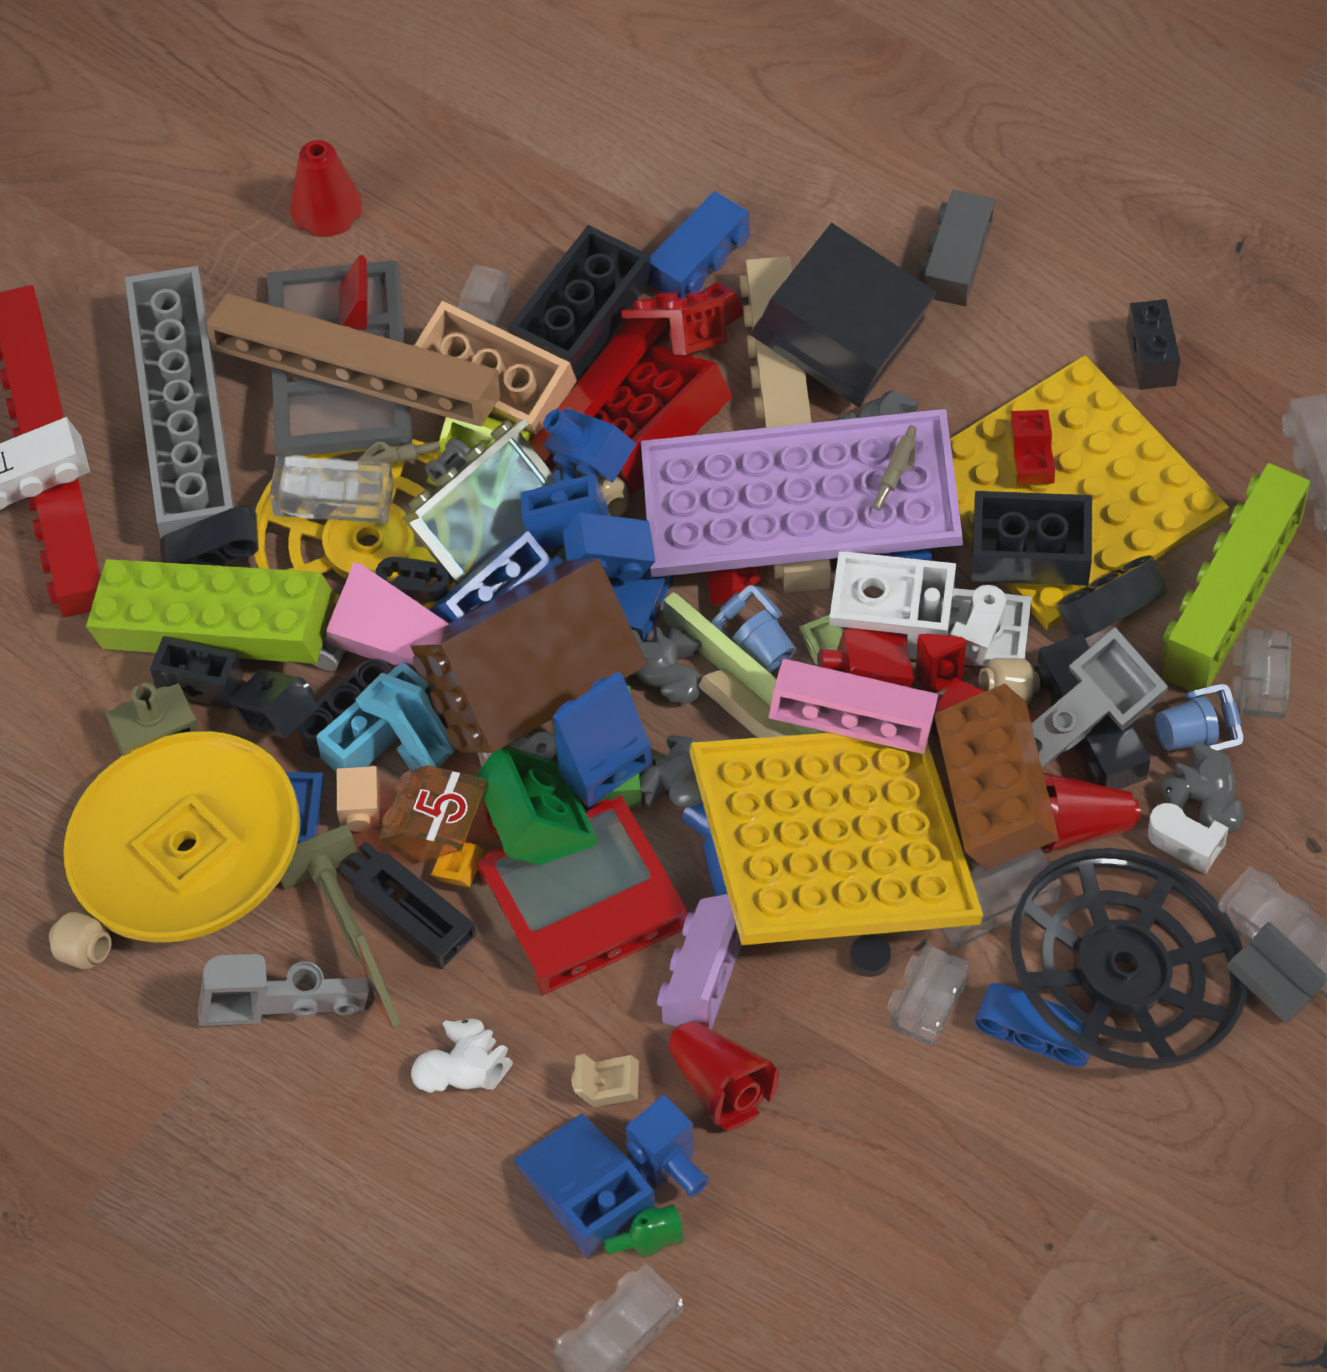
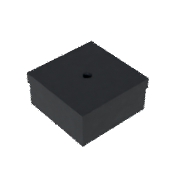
(844, 314)

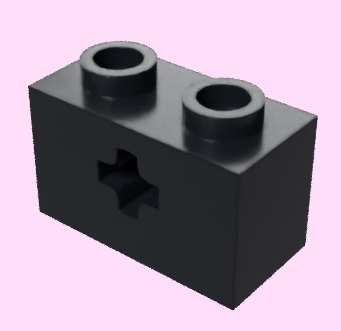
(1153, 344)
(202, 671)
(274, 702)

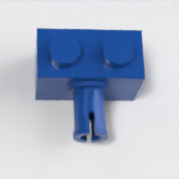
(586, 444)
(552, 507)
(618, 542)
(663, 1147)

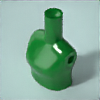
(649, 1233)

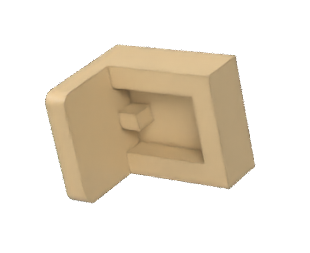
(606, 1080)

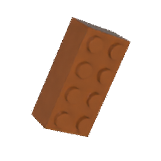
(996, 777)

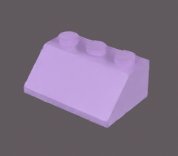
(701, 965)

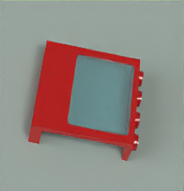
(588, 904)

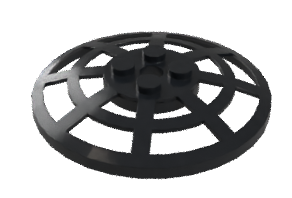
(1133, 945)

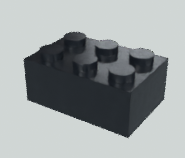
(1032, 538)

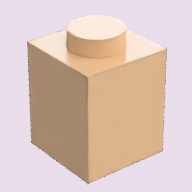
(358, 798)

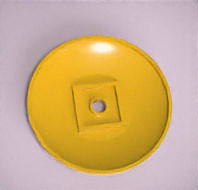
(176, 789)

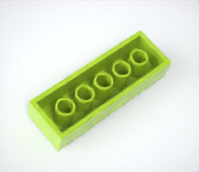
(1234, 578)
(222, 607)

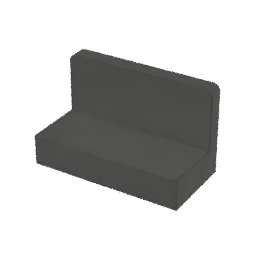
(1278, 972)

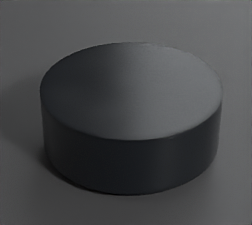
(870, 955)

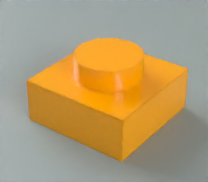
(459, 867)

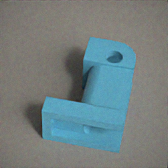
(412, 719)

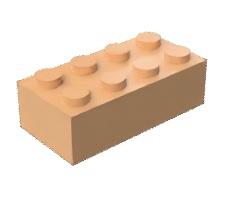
(529, 377)

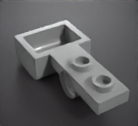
(1111, 683)
(238, 992)

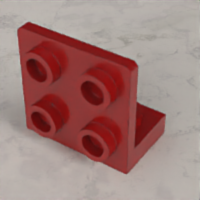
(694, 320)

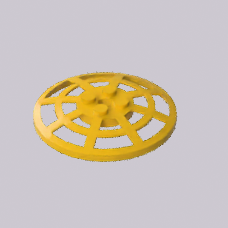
(342, 537)

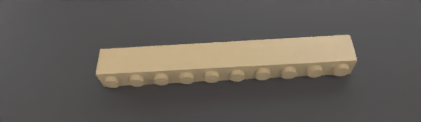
(782, 395)

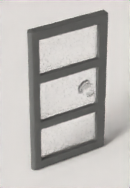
(324, 416)

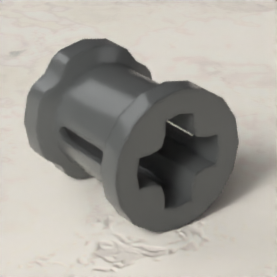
(450, 457)

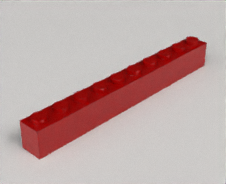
(34, 404)

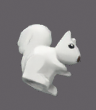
(468, 1064)

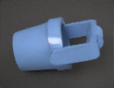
(762, 634)
(1197, 721)

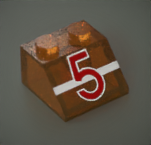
(431, 813)

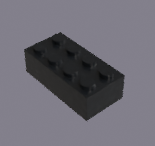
(584, 298)

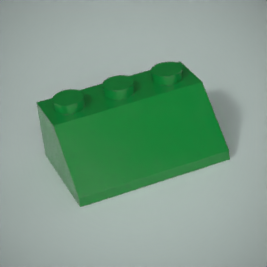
(533, 807)

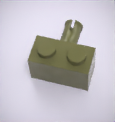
(150, 717)

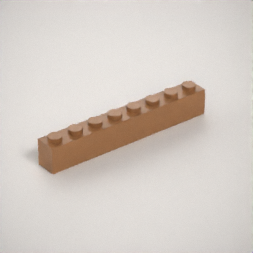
(354, 359)

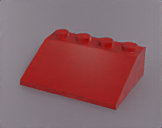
(663, 400)

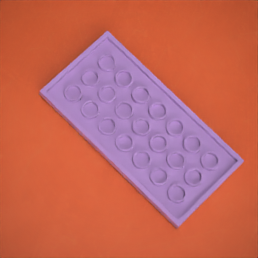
(797, 493)

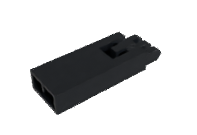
(420, 918)

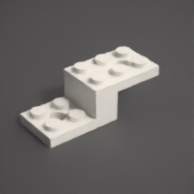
(917, 601)

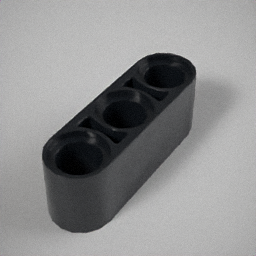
(214, 540)
(1112, 597)
(338, 697)

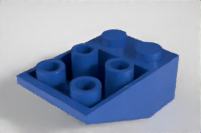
(600, 740)
(586, 1183)

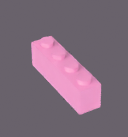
(856, 704)

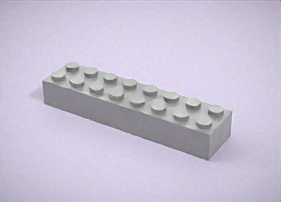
(178, 397)

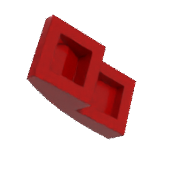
(1032, 447)

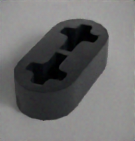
(414, 576)

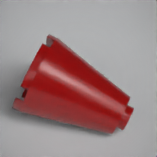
(323, 192)
(1088, 811)
(723, 1074)

